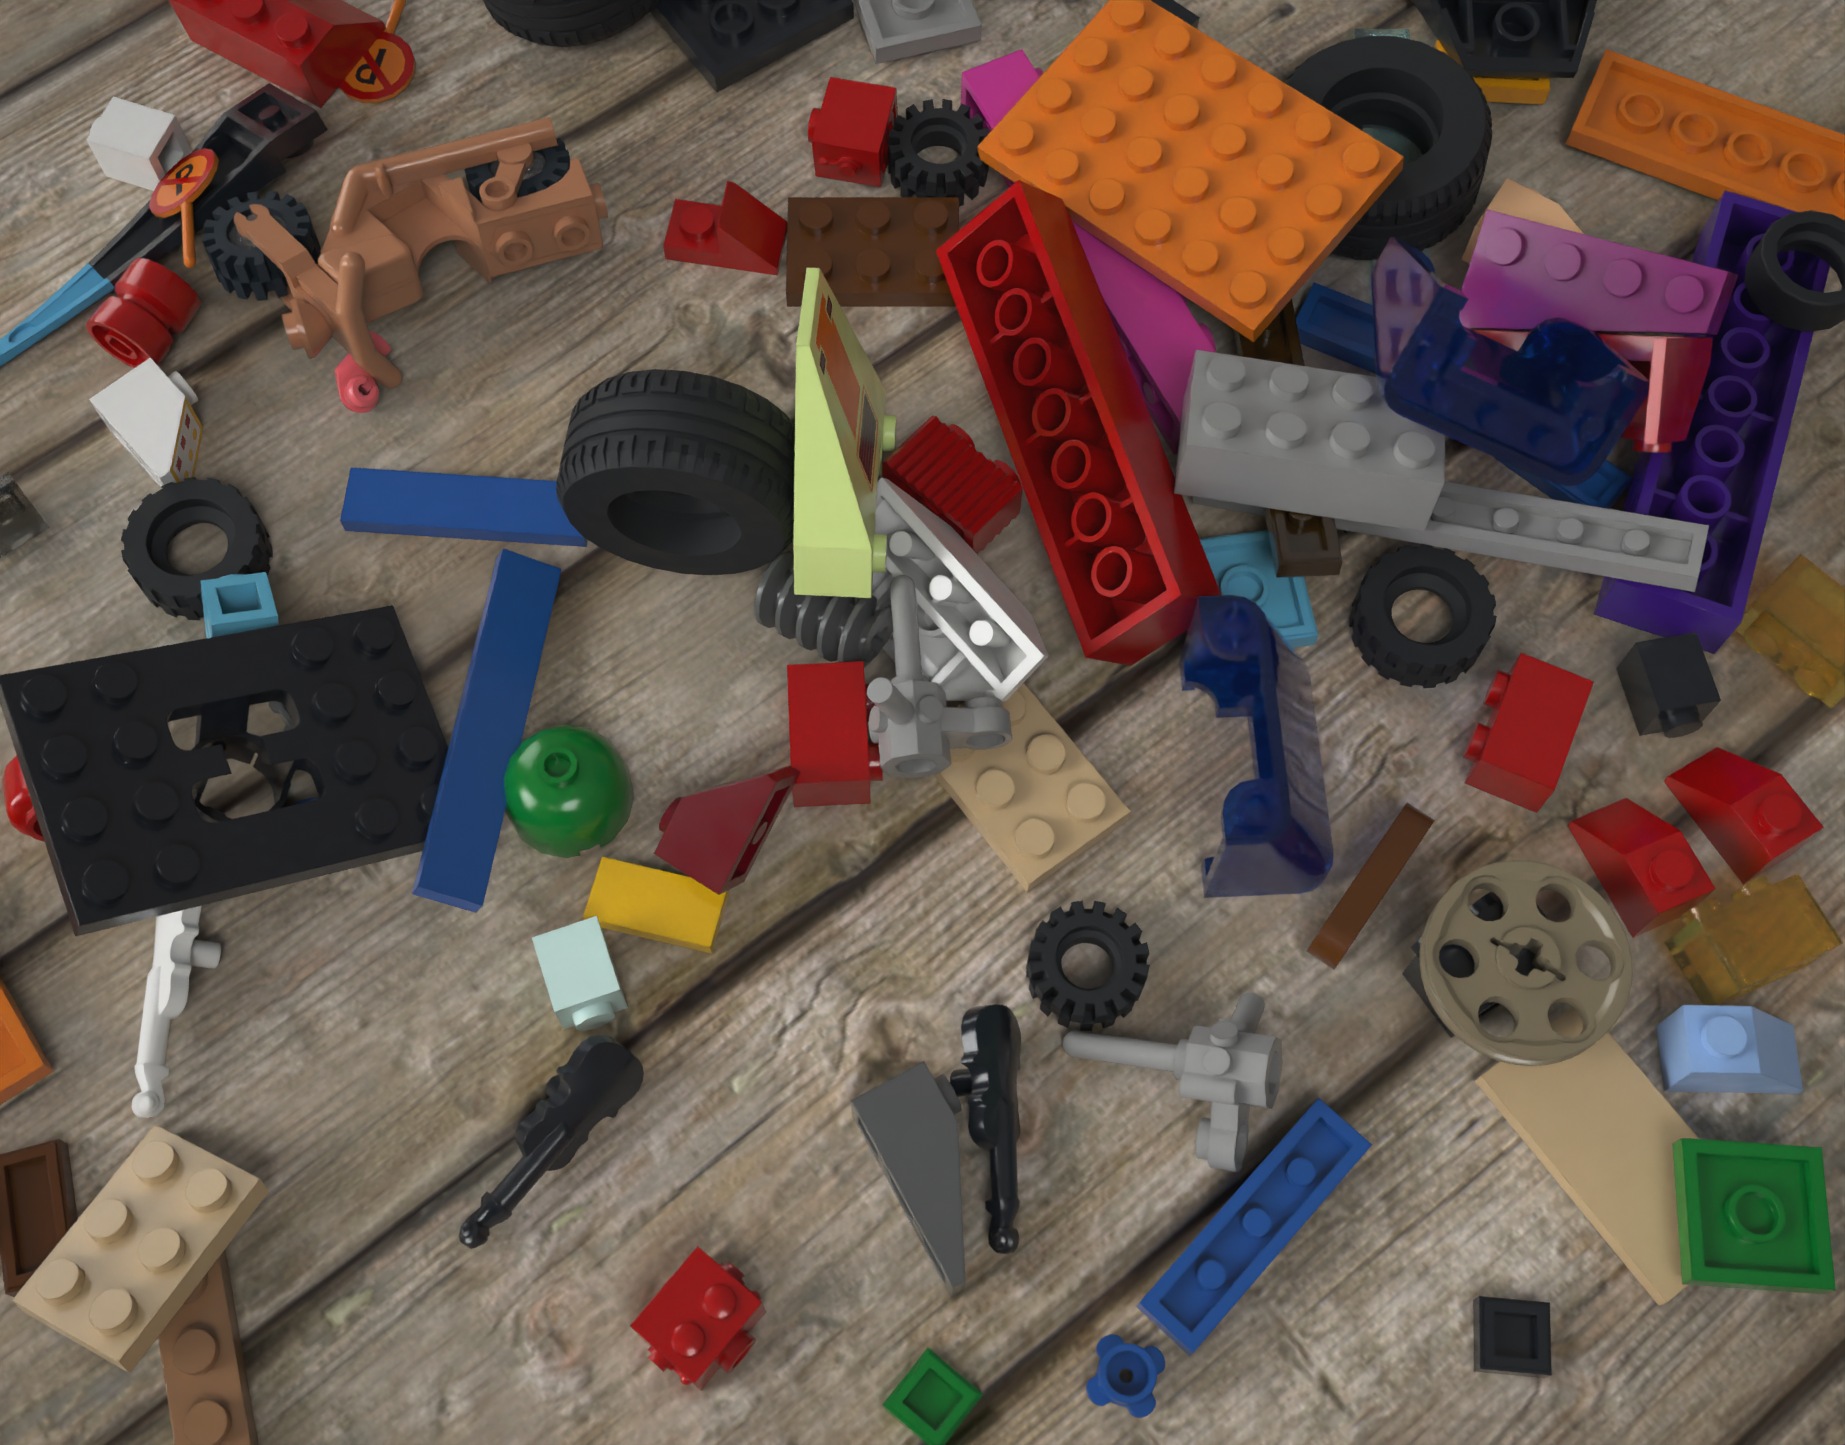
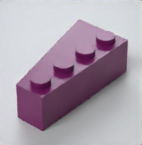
(1543, 272)

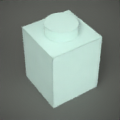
(580, 975)

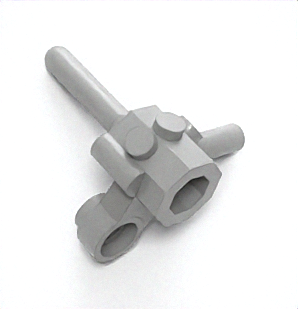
(912, 713)
(1213, 1065)

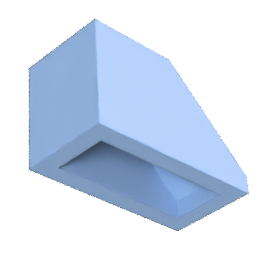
(1728, 1051)

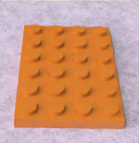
(1192, 161)

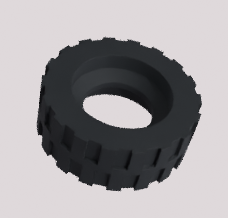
(175, 509)
(1443, 575)

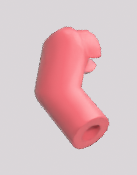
(355, 386)

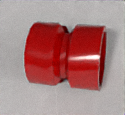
(144, 314)

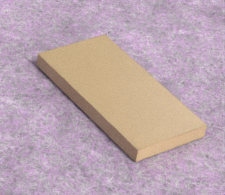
(1607, 1146)

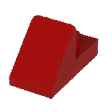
(729, 235)

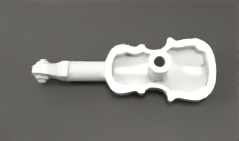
(166, 998)

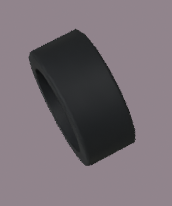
(1780, 296)

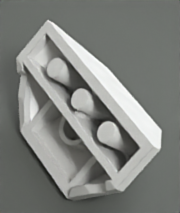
(969, 623)

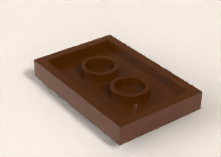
(871, 249)

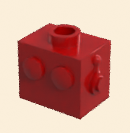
(853, 131)
(700, 1320)

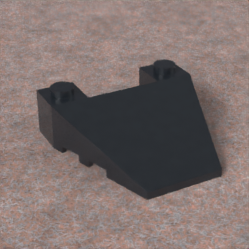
(1512, 35)

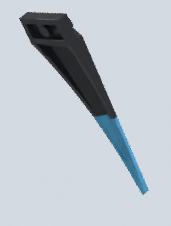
(250, 148)

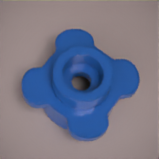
(1144, 1366)

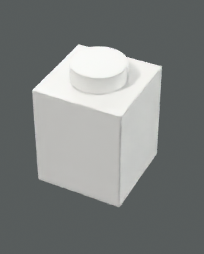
(137, 143)

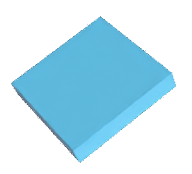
(1246, 569)

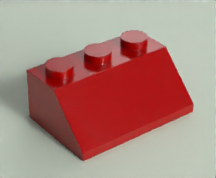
(289, 42)

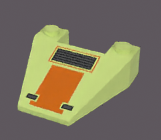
(837, 452)

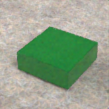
(932, 1400)

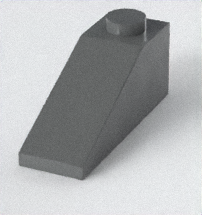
(916, 1144)

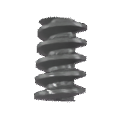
(821, 622)

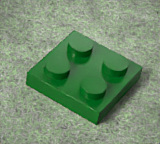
(1753, 1216)

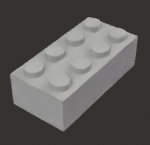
(1304, 443)

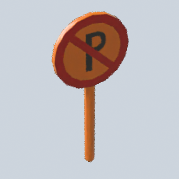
(384, 68)
(178, 191)

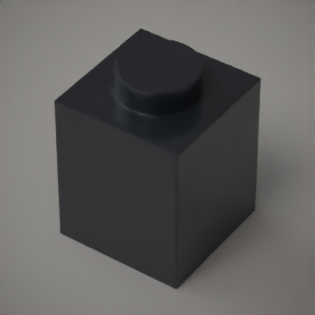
(1668, 685)

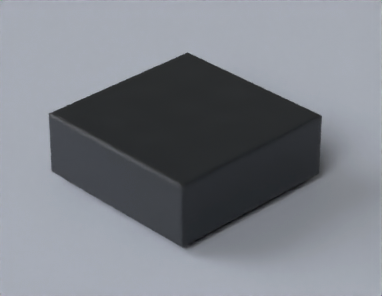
(1512, 1337)

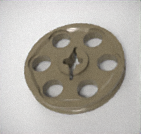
(1555, 950)

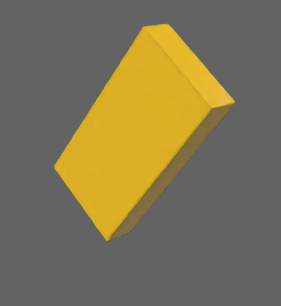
(655, 905)

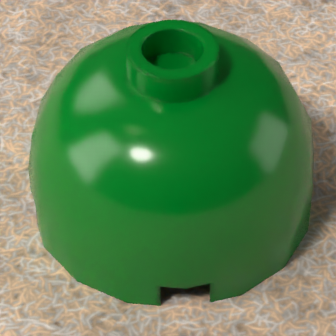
(567, 790)

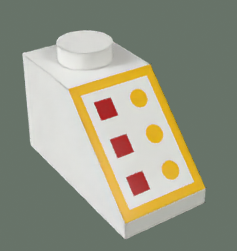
(154, 421)

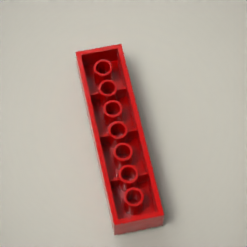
(1076, 427)

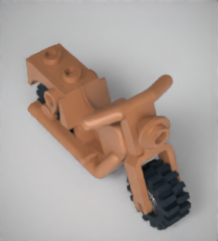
(521, 212)

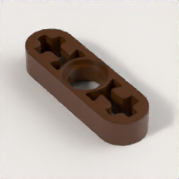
(1370, 886)

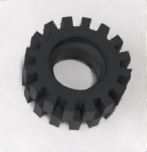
(937, 128)
(1093, 927)

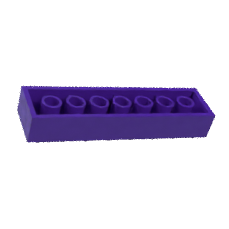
(1733, 446)

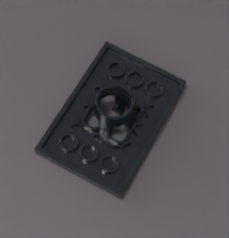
(126, 800)

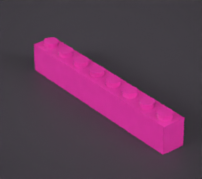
(1146, 312)

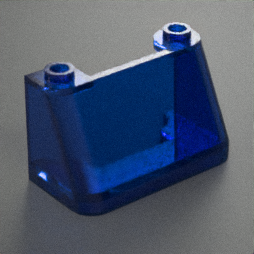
(1540, 408)
(1278, 822)

